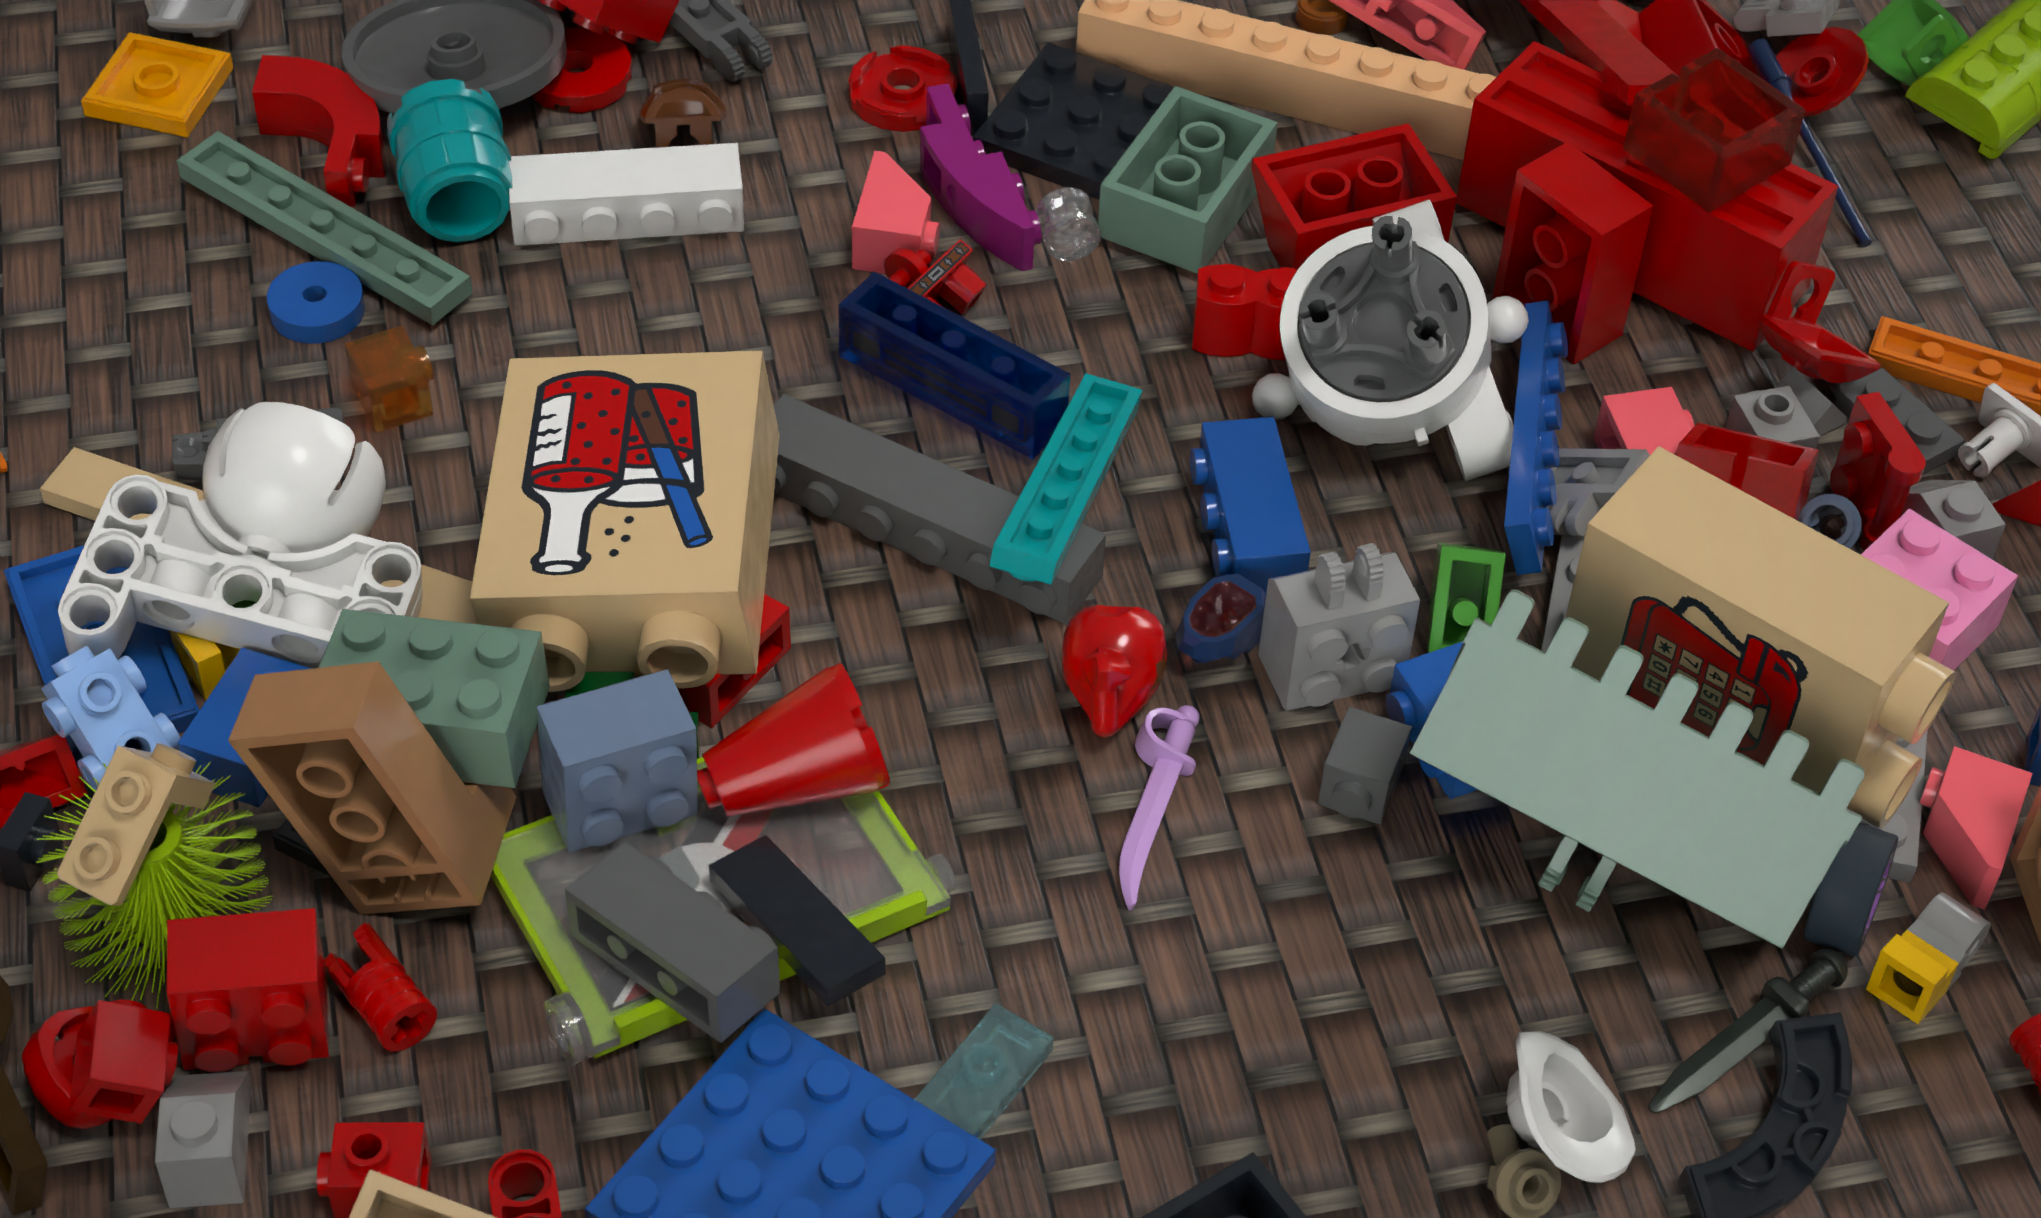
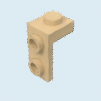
(127, 817)

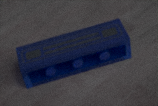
(953, 364)

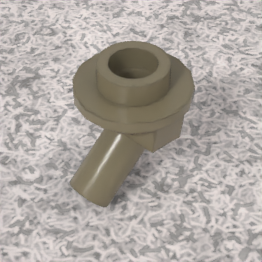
(1523, 1179)

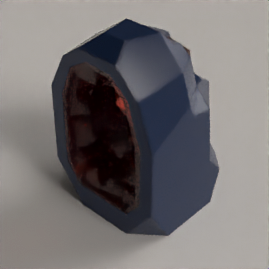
(1222, 619)

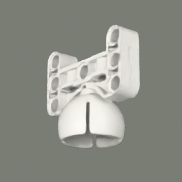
(260, 535)

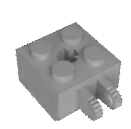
(1337, 628)

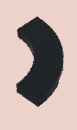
(1796, 1134)

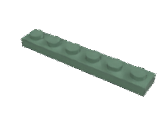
(325, 227)

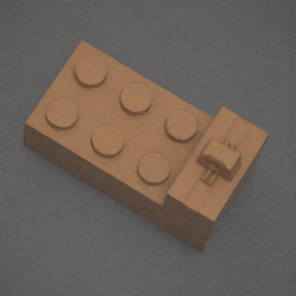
(370, 788)

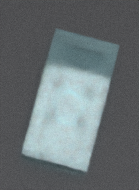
(987, 1071)

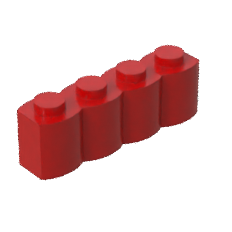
(1239, 311)

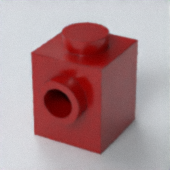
(122, 1061)
(385, 1147)

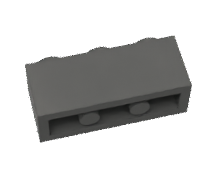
(673, 940)

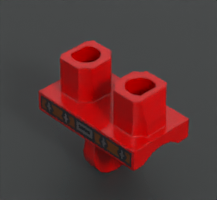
(945, 278)

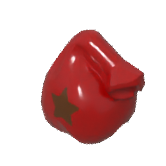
(1113, 663)

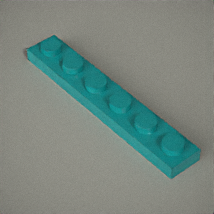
(1065, 480)

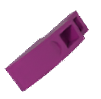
(975, 186)

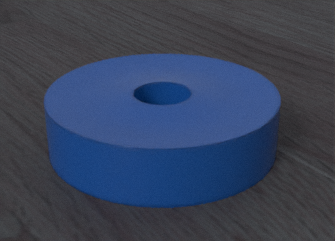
(315, 302)

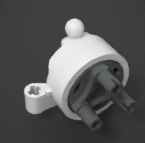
(1395, 343)

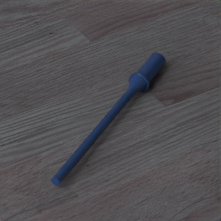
(1772, 73)

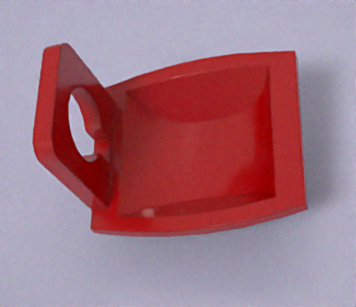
(1802, 341)

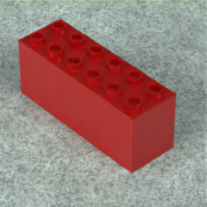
(1693, 262)

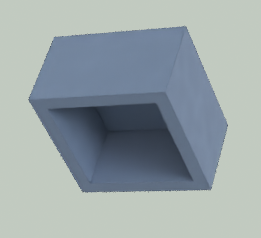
(618, 760)

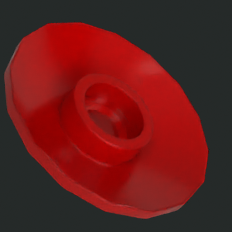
(1824, 68)

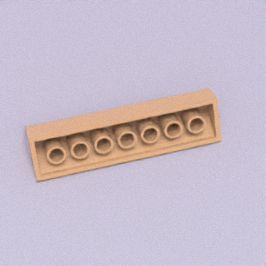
(1283, 69)

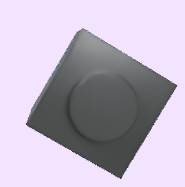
(1364, 765)

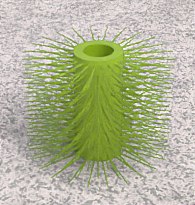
(163, 887)

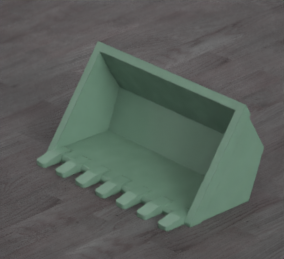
(1636, 776)

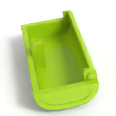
(1990, 80)

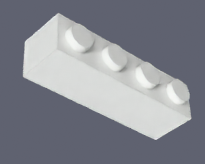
(626, 194)

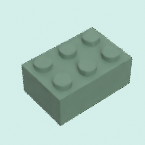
(1185, 179)
(463, 680)

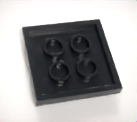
(1071, 118)

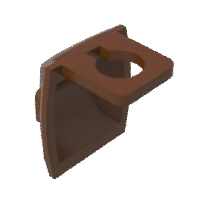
(682, 103)

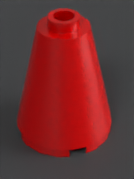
(797, 751)

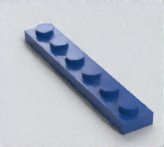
(1534, 440)

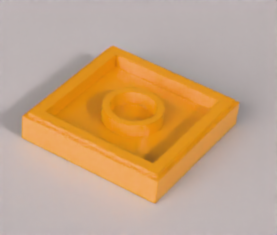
(157, 84)

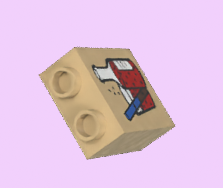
(632, 513)

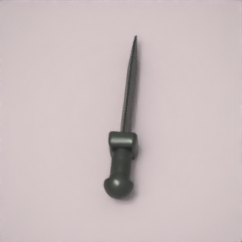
(1777, 1002)

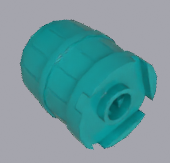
(451, 159)

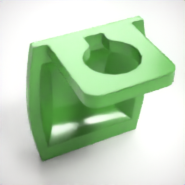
(1911, 38)

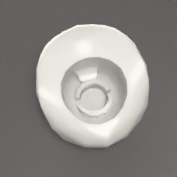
(1567, 1109)

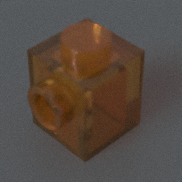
(390, 378)

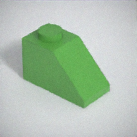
(1463, 588)

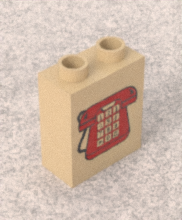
(1762, 620)

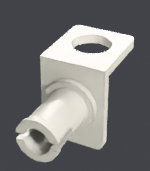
(2007, 428)

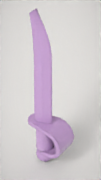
(1168, 762)

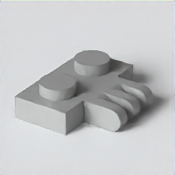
(1785, 16)
(1587, 482)

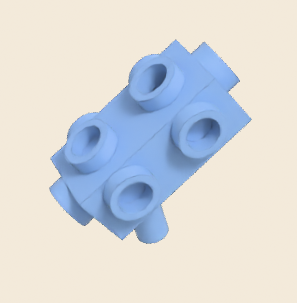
(101, 708)

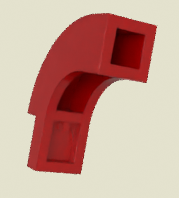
(324, 105)

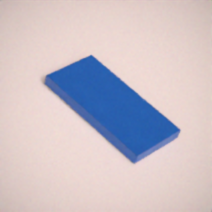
(37, 595)

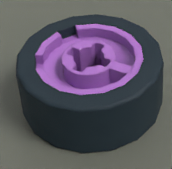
(1851, 891)

